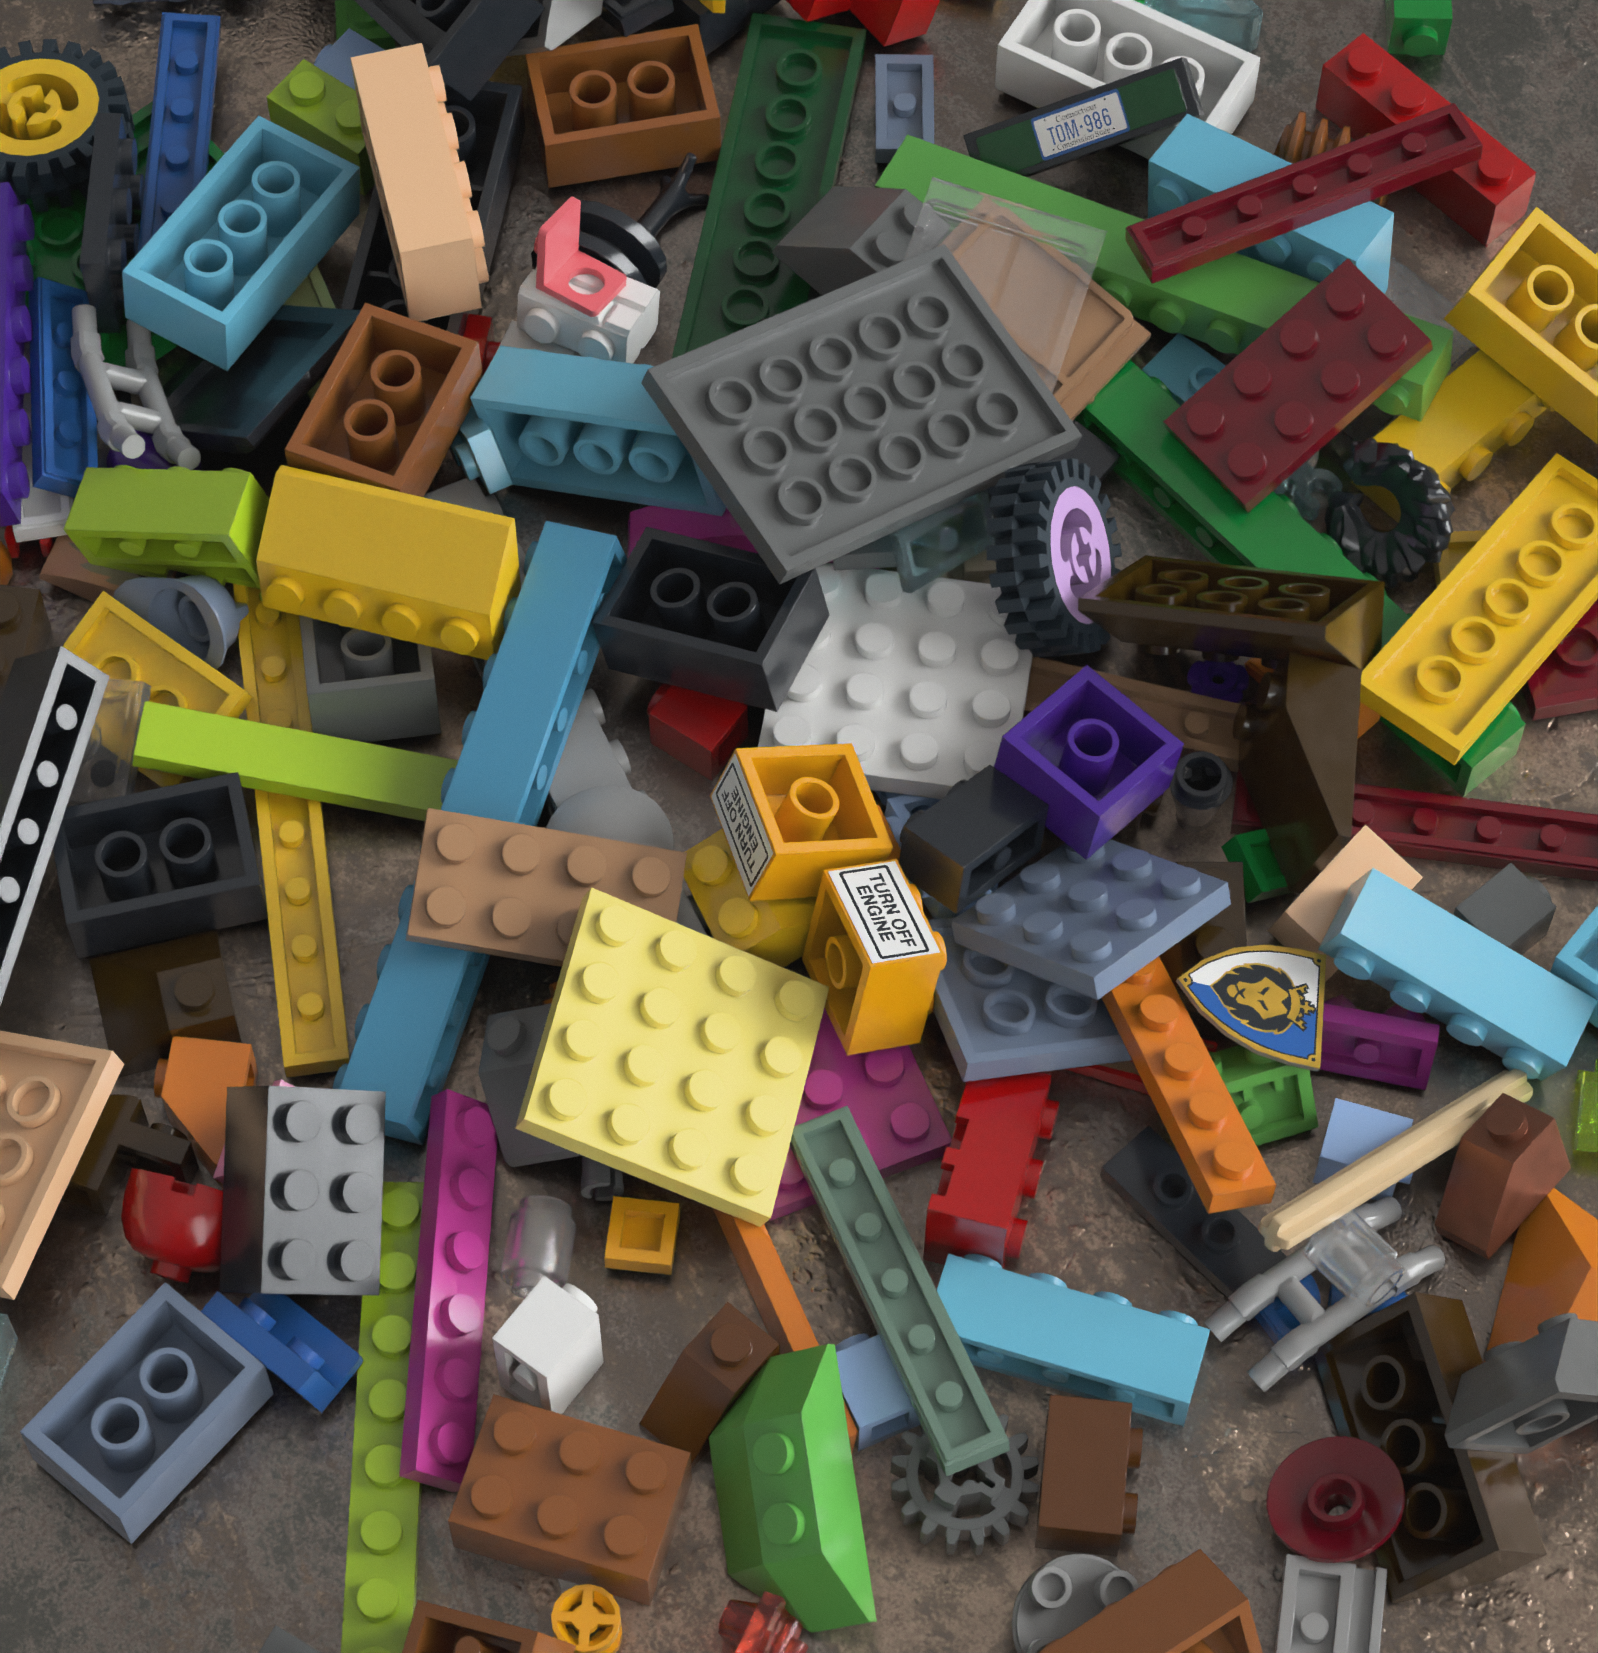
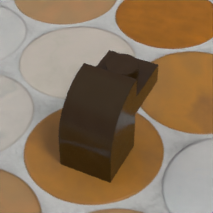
(123, 1143)

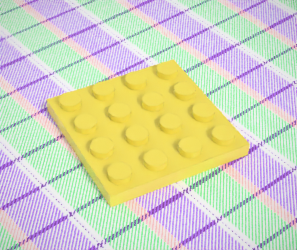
(674, 1058)

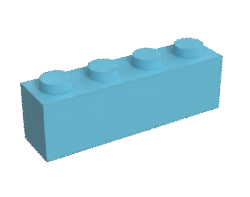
(1457, 976)
(1072, 1338)

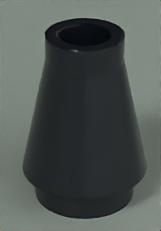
(1199, 789)

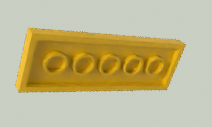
(1492, 616)

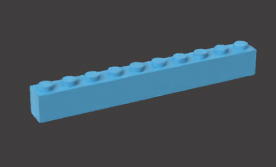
(502, 775)

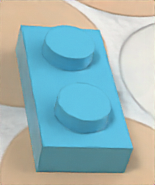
(479, 455)

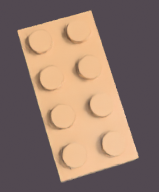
(420, 182)

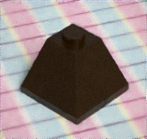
(162, 994)

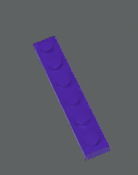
(15, 330)

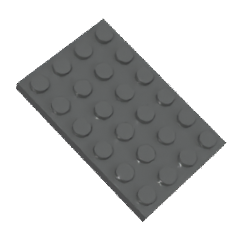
(860, 411)

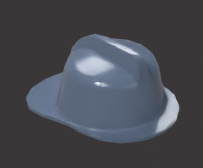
(188, 610)

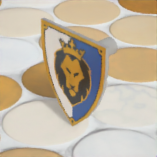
(1264, 1000)

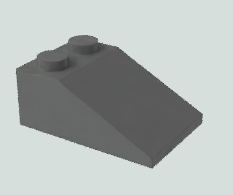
(367, 684)

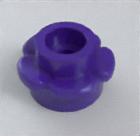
(1234, 676)

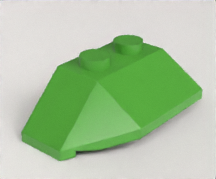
(793, 1492)

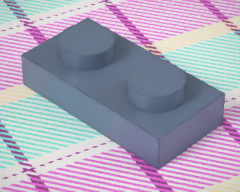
(902, 101)

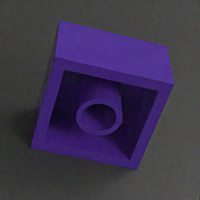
(1089, 760)

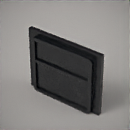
(277, 369)

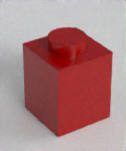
(697, 727)

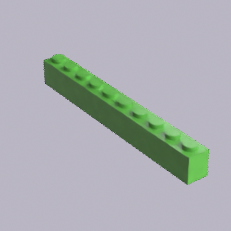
(1215, 303)

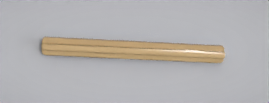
(1386, 1164)

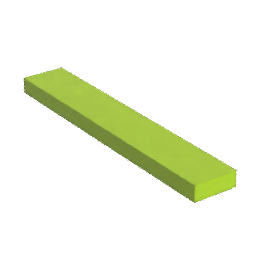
(290, 761)

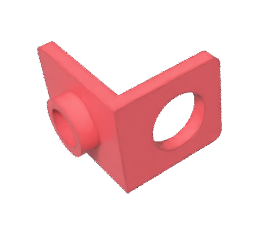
(562, 260)

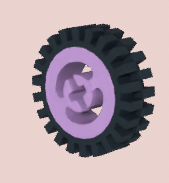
(1050, 553)

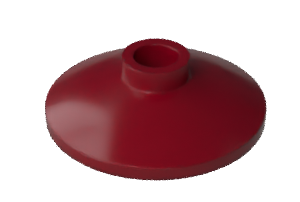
(1330, 1475)

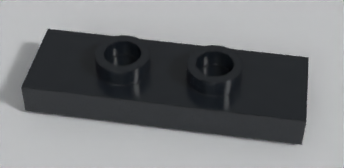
(1160, 1190)

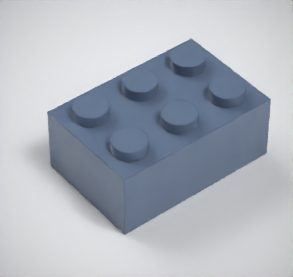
(147, 1412)

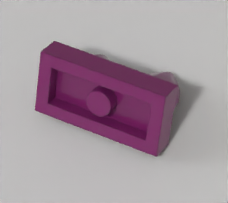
(1377, 1046)

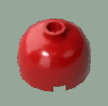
(173, 1224)

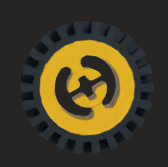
(51, 118)

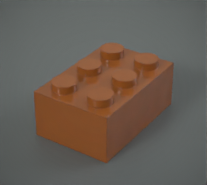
(623, 105)
(388, 403)
(571, 1499)

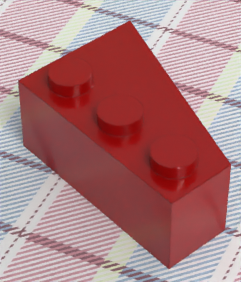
(990, 1168)

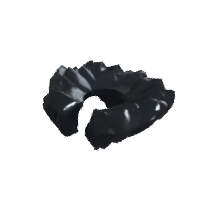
(1424, 518)

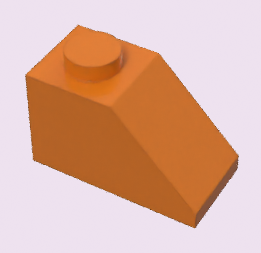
(195, 1090)

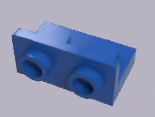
(288, 1343)

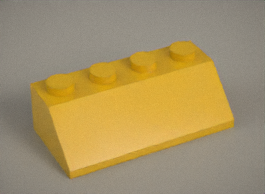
(388, 562)

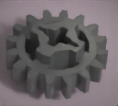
(950, 1502)

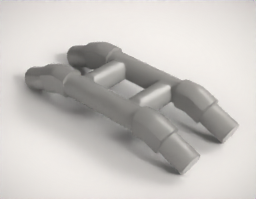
(118, 419)
(1316, 1323)

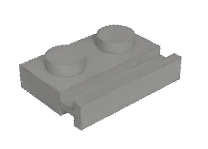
(1329, 1607)

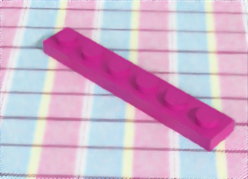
(449, 1292)

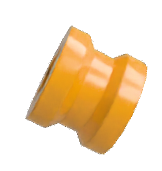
(586, 1609)

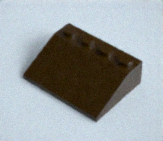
(1239, 612)

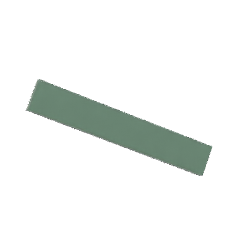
(898, 1292)

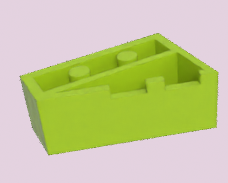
(170, 522)

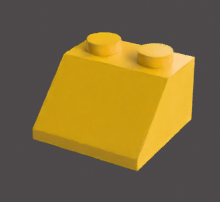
(763, 928)

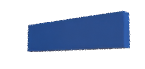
(60, 405)

